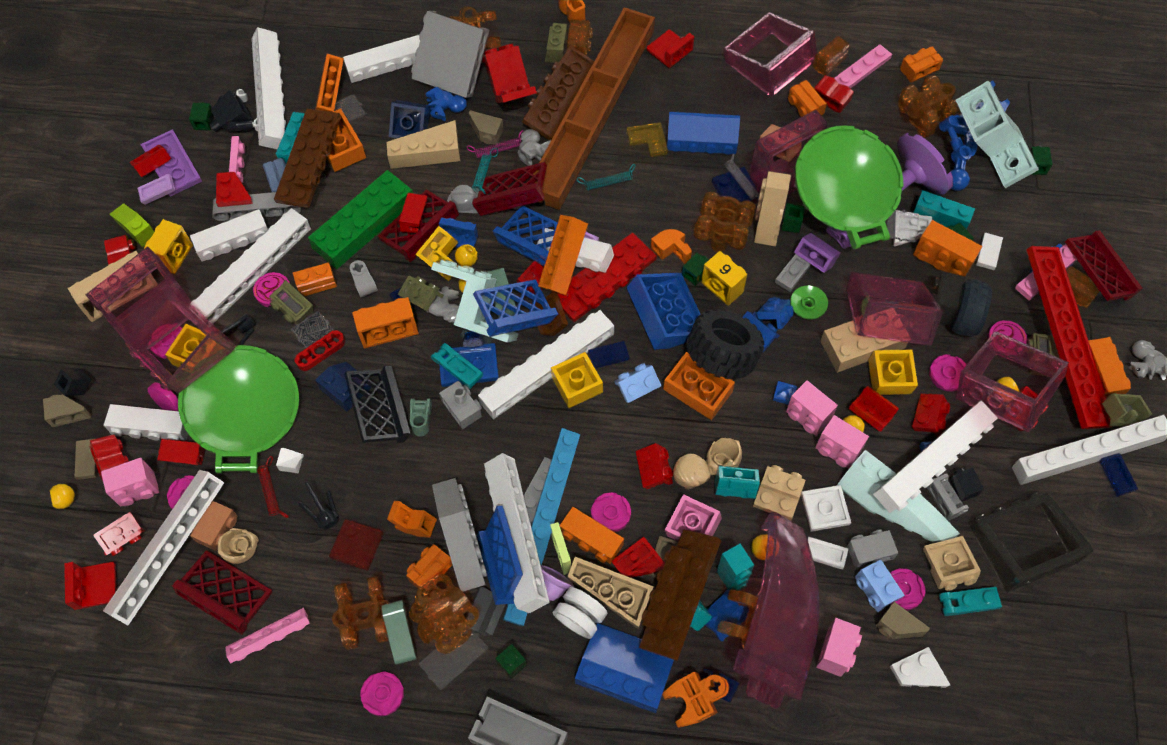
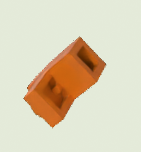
(671, 242)
(411, 521)

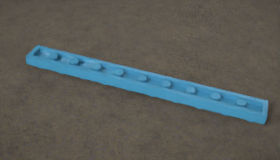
(548, 505)

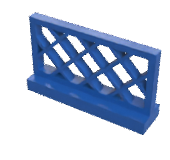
(526, 245)
(521, 319)
(500, 558)

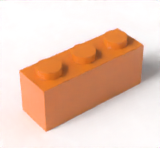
(1109, 366)
(591, 536)

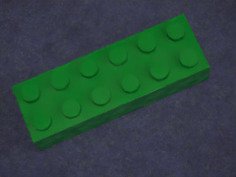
(360, 220)

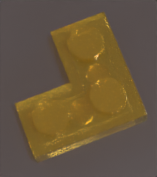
(650, 134)

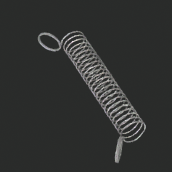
(741, 173)

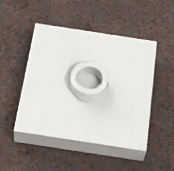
(825, 508)

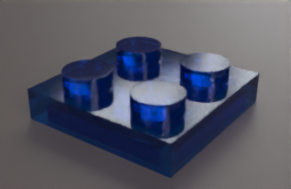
(728, 186)

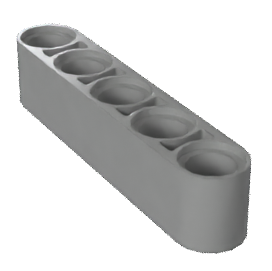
(263, 202)

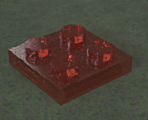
(356, 544)

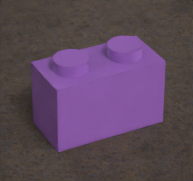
(817, 252)

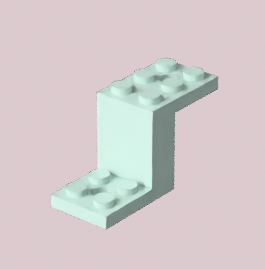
(997, 134)
(469, 313)

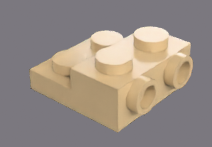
(779, 492)
(952, 563)

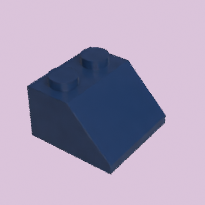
(408, 118)
(334, 384)

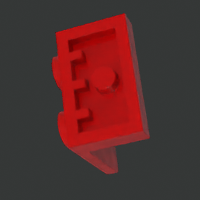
(671, 48)
(89, 584)

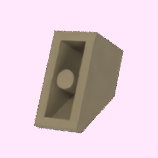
(486, 127)
(62, 410)
(901, 624)

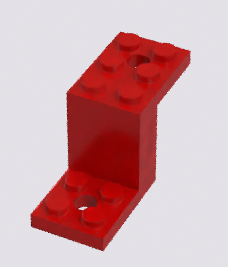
(507, 73)

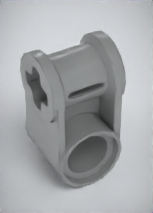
(363, 280)

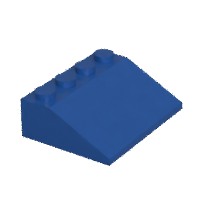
(664, 308)
(622, 670)

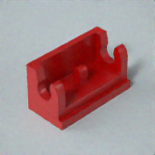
(412, 212)
(181, 452)

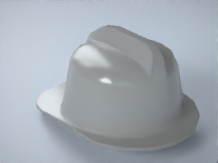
(463, 197)

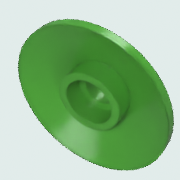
(812, 296)

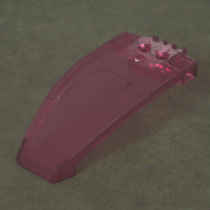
(784, 619)

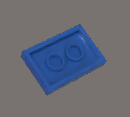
(481, 357)

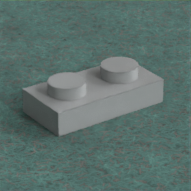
(792, 273)

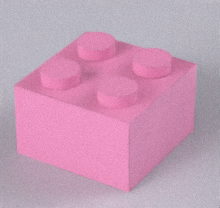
(811, 408)
(841, 442)
(130, 482)
(693, 517)
(838, 647)

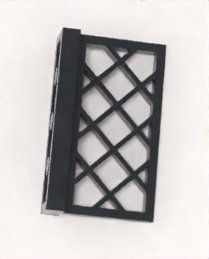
(393, 405)

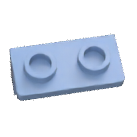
(638, 382)
(878, 585)

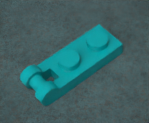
(457, 365)
(970, 601)

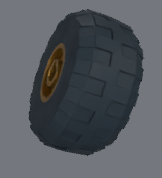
(973, 308)

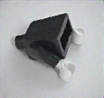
(232, 113)

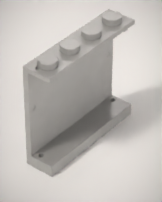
(449, 54)

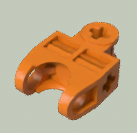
(697, 696)

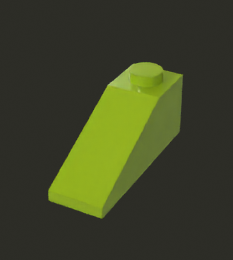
(133, 224)

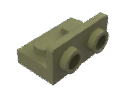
(419, 292)

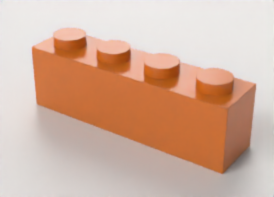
(329, 83)
(563, 254)

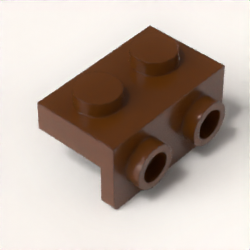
(558, 322)

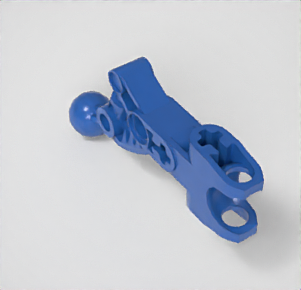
(961, 151)

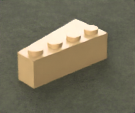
(425, 147)
(771, 207)
(617, 592)

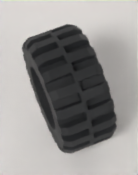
(725, 344)

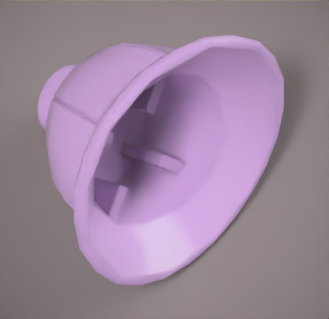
(555, 583)

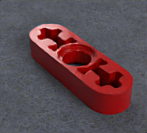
(305, 354)

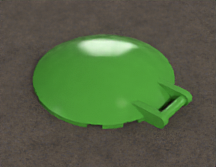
(850, 182)
(240, 406)

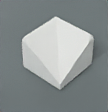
(289, 461)

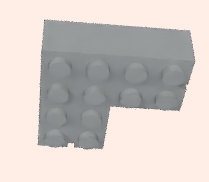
(459, 534)
(512, 727)

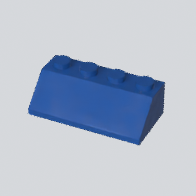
(703, 132)

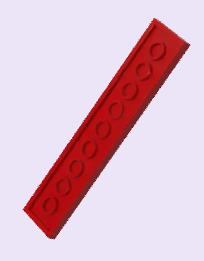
(1069, 336)

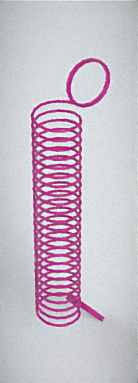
(500, 150)

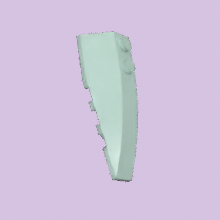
(869, 475)

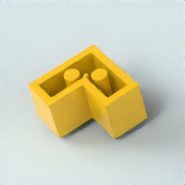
(437, 249)

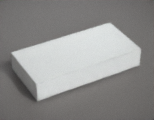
(990, 251)
(828, 553)

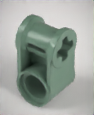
(420, 413)

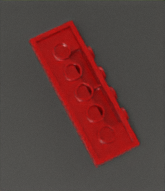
(590, 287)

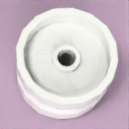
(580, 612)

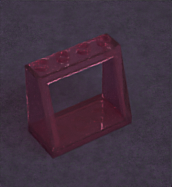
(782, 68)
(779, 141)
(124, 280)
(893, 319)
(161, 322)
(1001, 400)

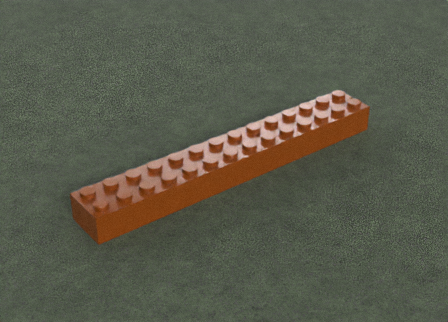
(594, 104)

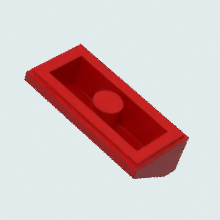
(150, 160)

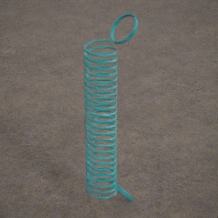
(599, 186)
(480, 188)

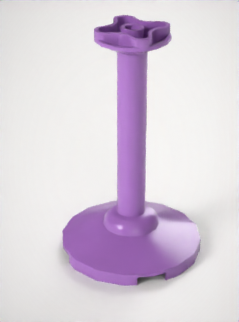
(921, 165)

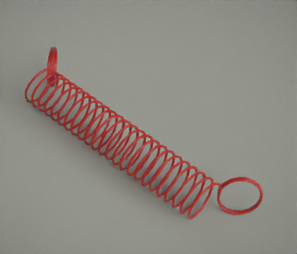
(265, 487)

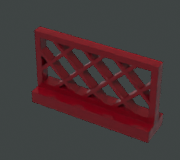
(514, 195)
(417, 240)
(1113, 268)
(213, 607)

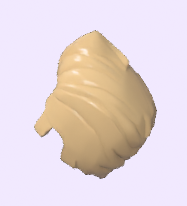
(723, 453)
(691, 471)
(237, 545)

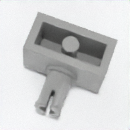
(460, 404)

